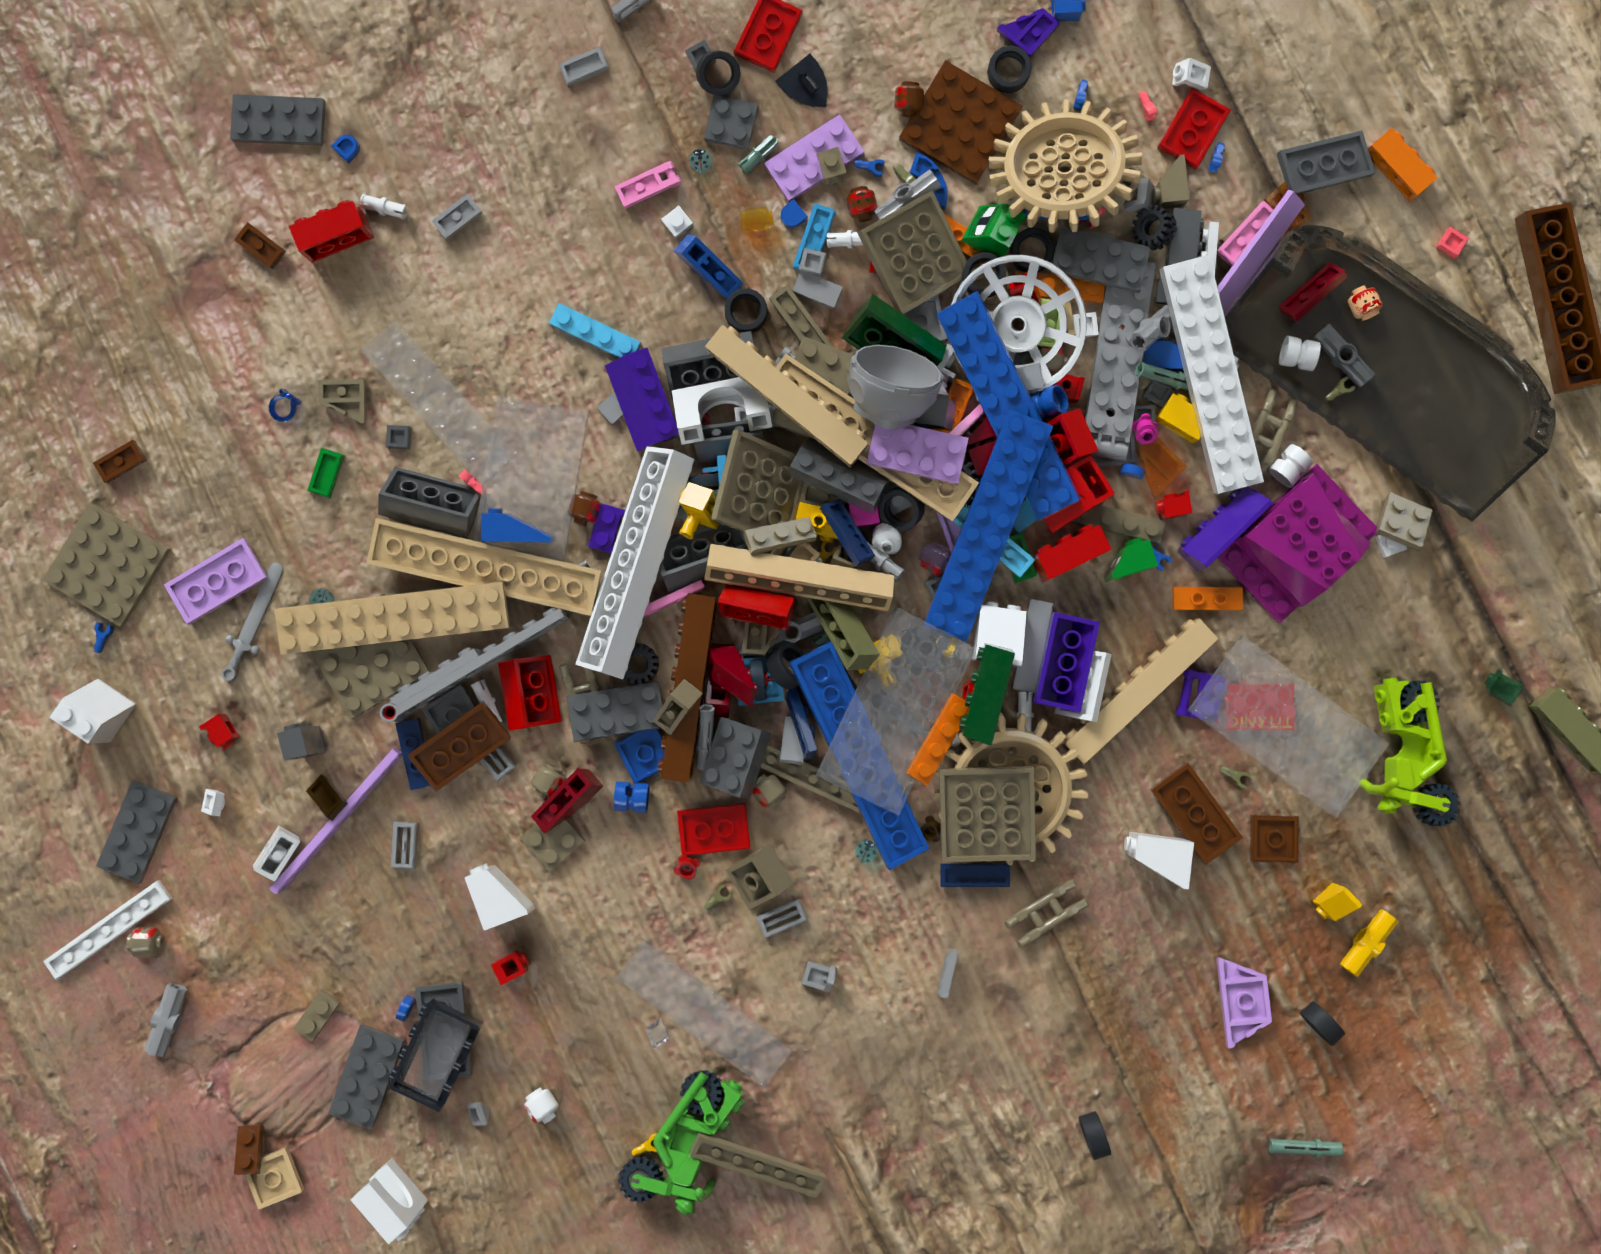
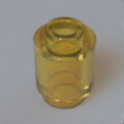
(756, 219)

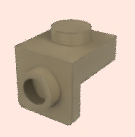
(832, 166)

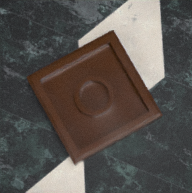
(1274, 838)

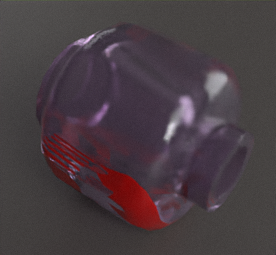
(934, 558)

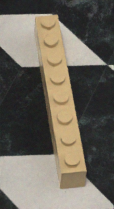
(786, 395)
(799, 577)
(1141, 689)

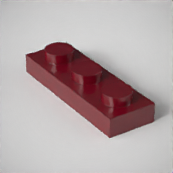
(1313, 291)

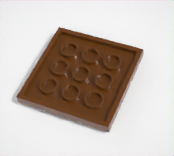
(960, 122)

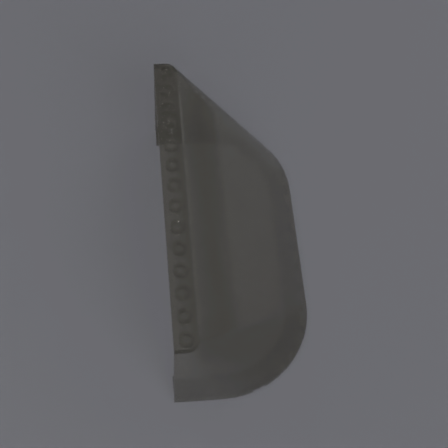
(1445, 388)

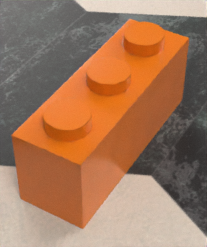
(1401, 164)

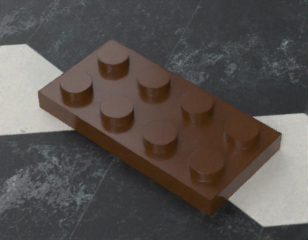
(459, 746)
(1196, 813)

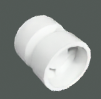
(1299, 353)
(1288, 468)

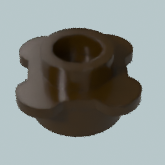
(927, 831)

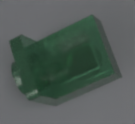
(1503, 687)

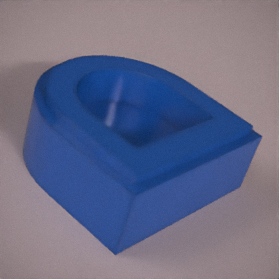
(346, 147)
(792, 215)
(1132, 471)
(405, 1008)

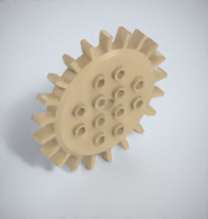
(1066, 133)
(1048, 770)

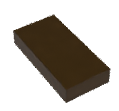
(326, 797)

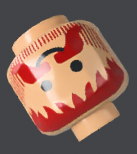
(1365, 303)

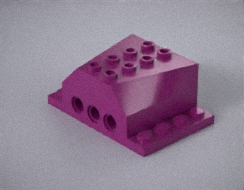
(1299, 545)

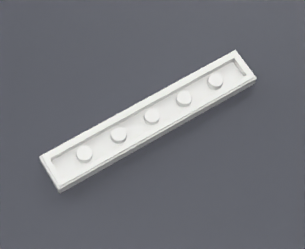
(107, 930)

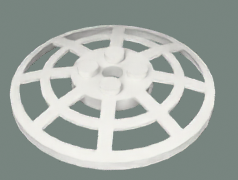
(1030, 313)

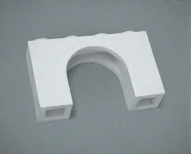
(695, 401)
(390, 1202)

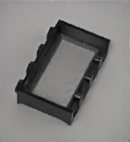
(434, 1054)

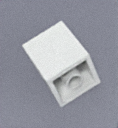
(1001, 628)
(93, 712)
(1162, 854)
(496, 896)

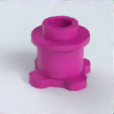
(1145, 429)

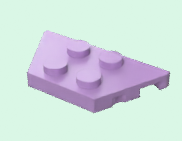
(1243, 1000)

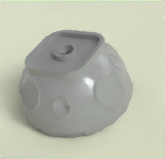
(892, 385)

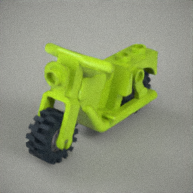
(1420, 754)

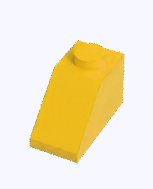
(1179, 417)
(1336, 902)

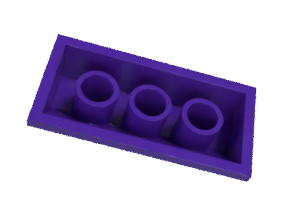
(642, 399)
(1224, 527)
(1066, 662)

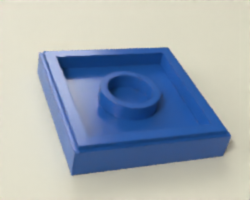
(641, 753)

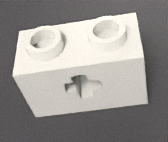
(276, 853)

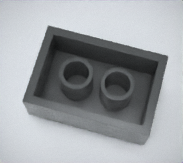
(735, 758)

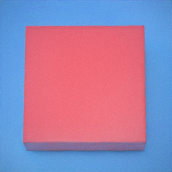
(1452, 242)

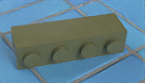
(846, 633)
(1570, 727)

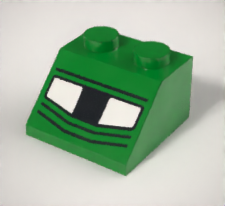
(993, 229)
(1131, 559)

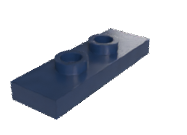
(847, 532)
(799, 718)
(411, 737)
(974, 875)

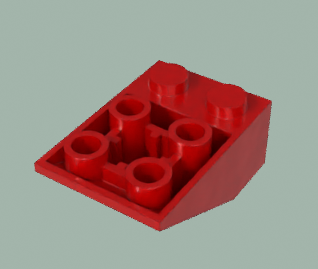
(1092, 489)

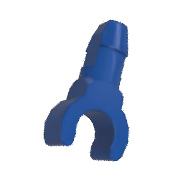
(1081, 94)
(1217, 157)
(870, 166)
(1159, 557)
(101, 636)

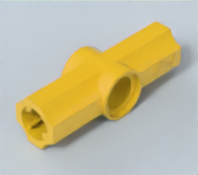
(1369, 942)

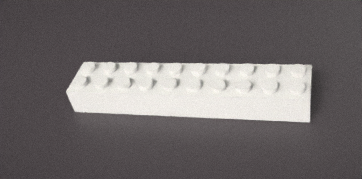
(1211, 374)
(635, 561)

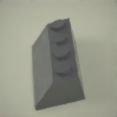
(692, 365)
(826, 472)
(429, 502)
(687, 558)

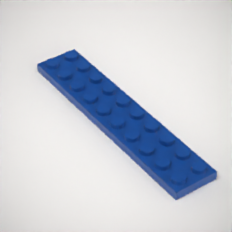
(1001, 389)
(988, 524)
(829, 695)

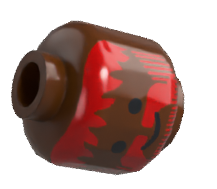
(909, 98)
(861, 203)
(585, 508)

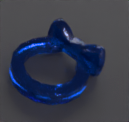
(294, 402)

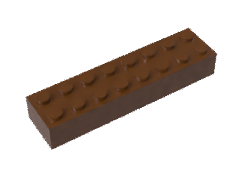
(1561, 296)
(692, 656)

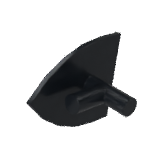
(805, 83)

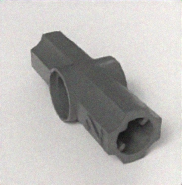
(1354, 367)

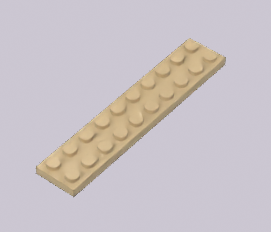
(939, 495)
(476, 563)
(392, 618)

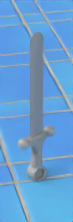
(252, 622)

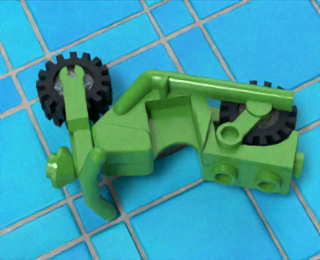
(702, 1095)

